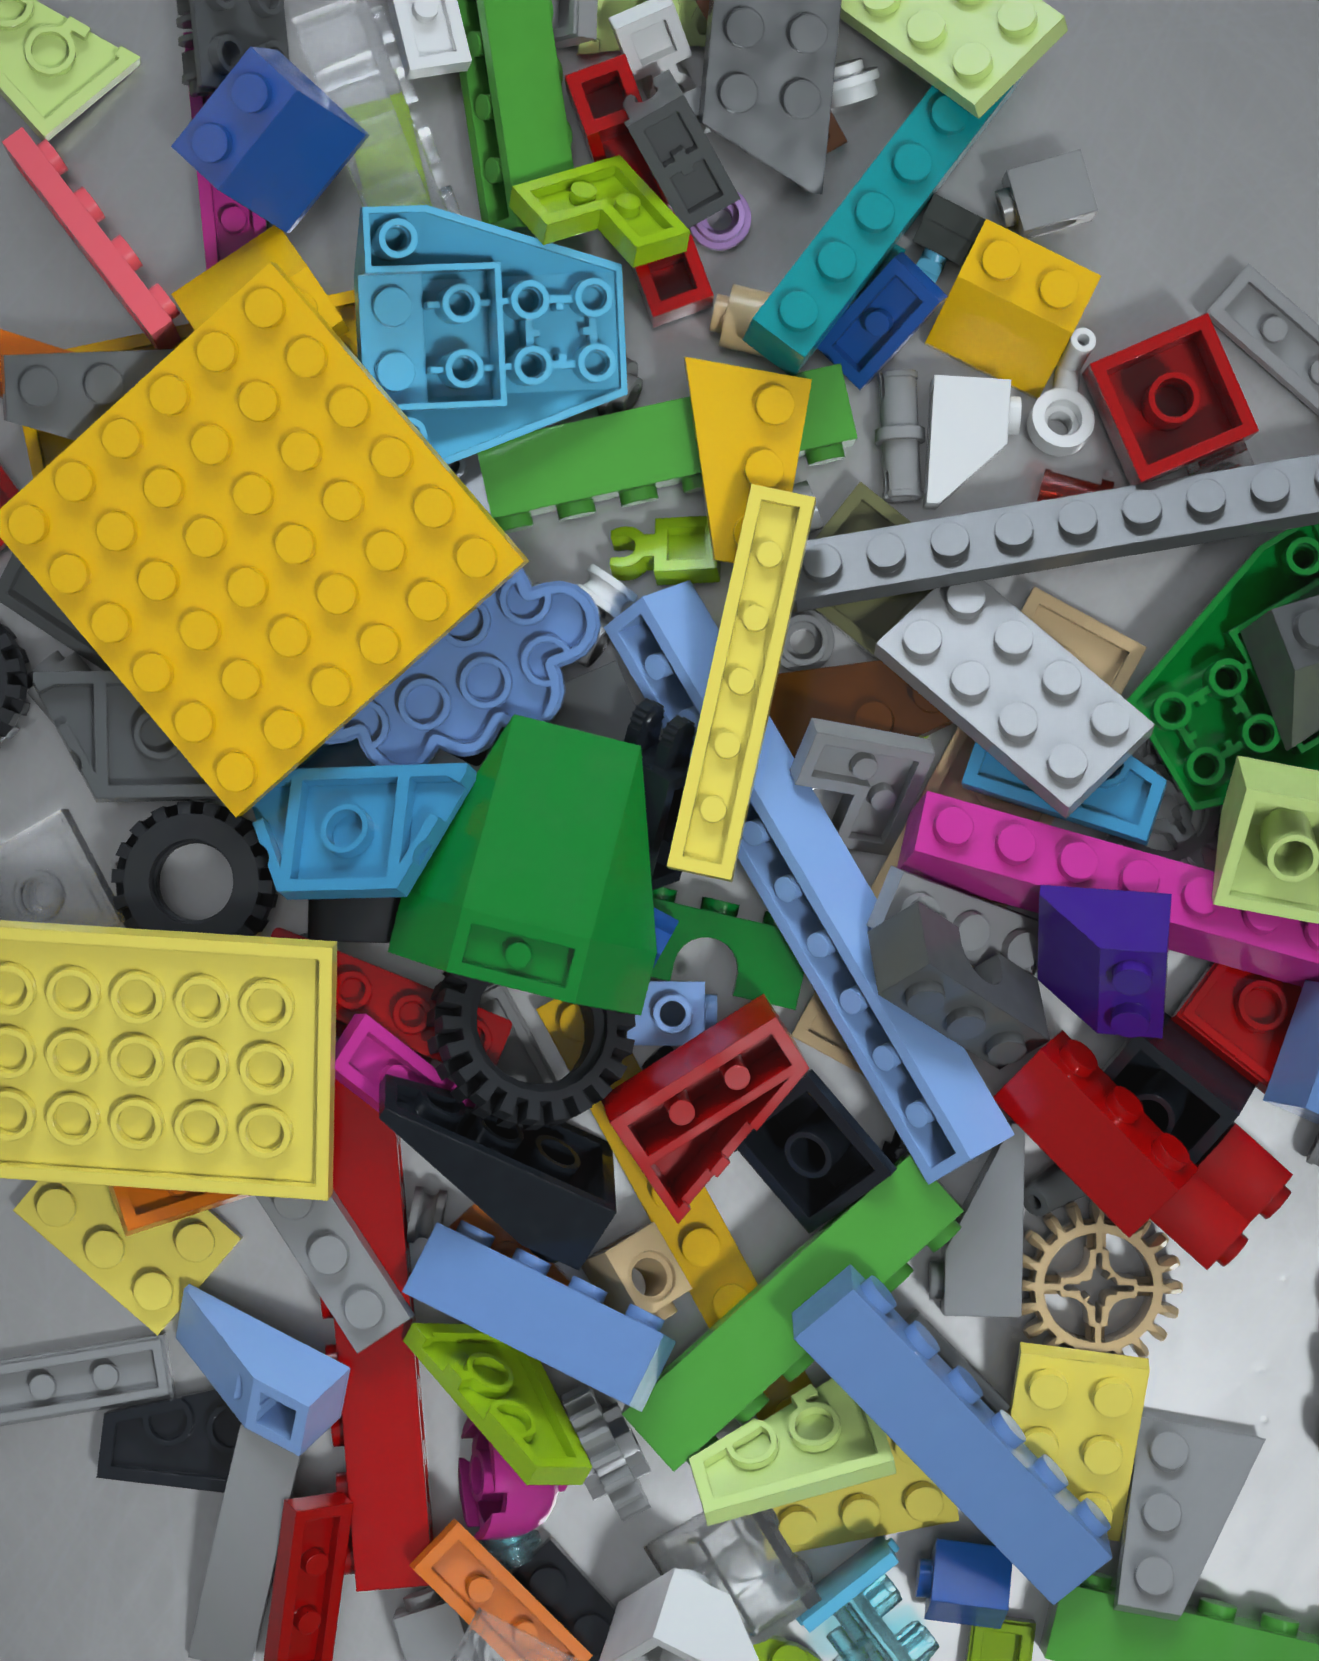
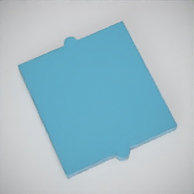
(851, 1579)

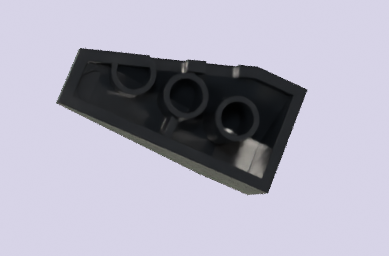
(539, 1185)

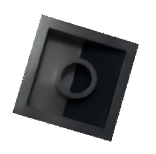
(1181, 1086)
(815, 1154)

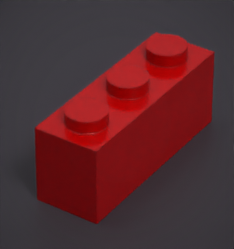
(1096, 1133)

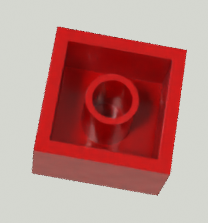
(1170, 401)

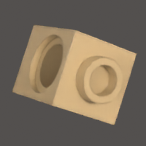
(652, 1257)

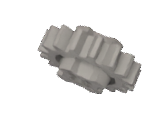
(611, 1450)

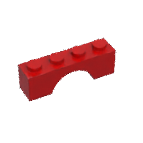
(597, 93)

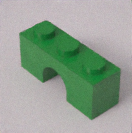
(760, 950)

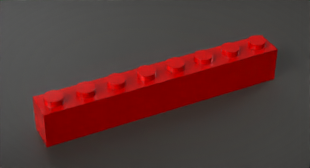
(383, 1395)

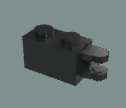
(664, 779)

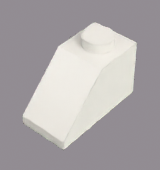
(965, 431)

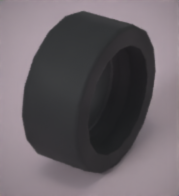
(352, 919)

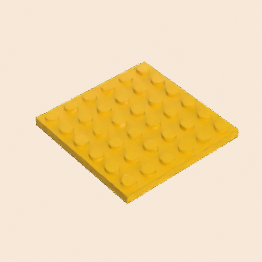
(257, 540)

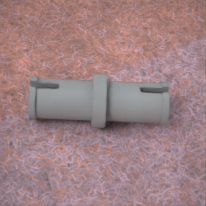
(900, 435)

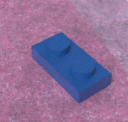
(882, 320)

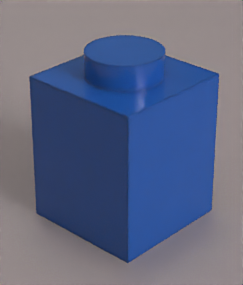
(965, 1584)

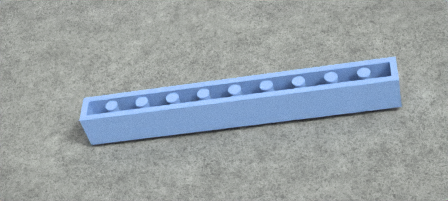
(819, 904)

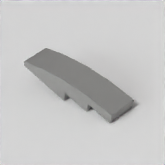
(243, 1550)

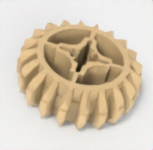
(1095, 1253)

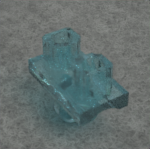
(866, 1635)

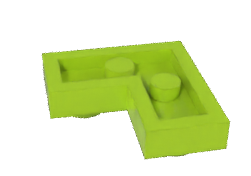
(604, 198)

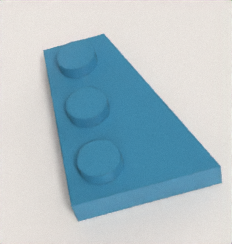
(1120, 806)

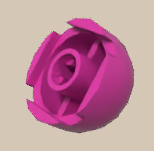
(495, 1494)

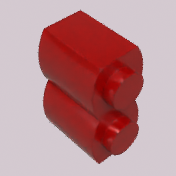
(1221, 1199)

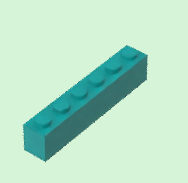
(865, 229)

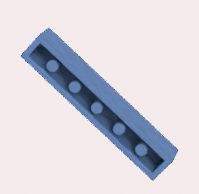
(952, 1433)

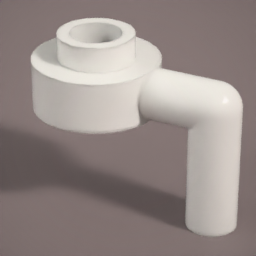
(1065, 402)

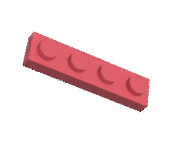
(80, 218)

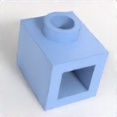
(674, 1013)

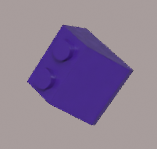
(1106, 956)

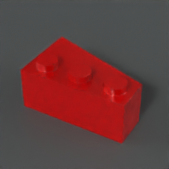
(704, 1100)

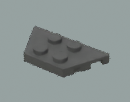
(772, 81)
(116, 740)

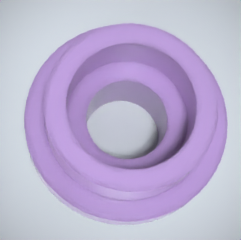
(730, 237)

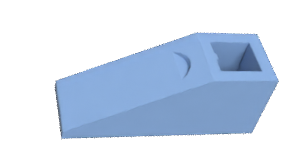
(261, 1373)

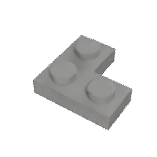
(874, 772)

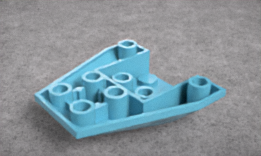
(483, 326)

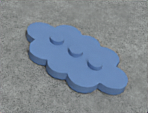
(480, 675)

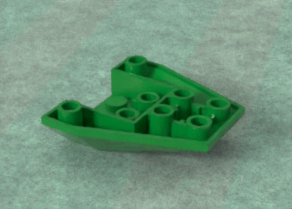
(1206, 687)
(543, 873)

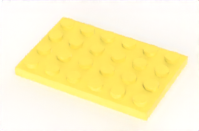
(167, 1059)

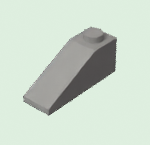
(985, 1258)

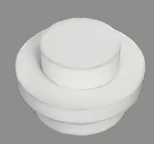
(853, 82)

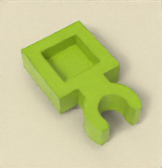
(675, 552)

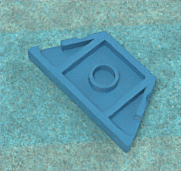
(358, 827)

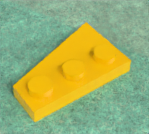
(745, 435)

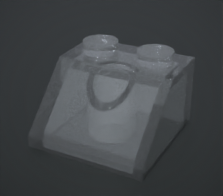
(746, 1561)

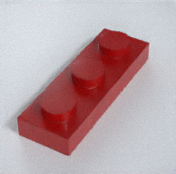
(308, 1578)

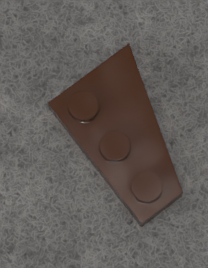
(853, 695)

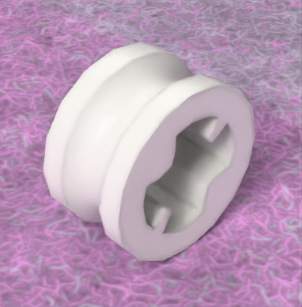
(607, 591)

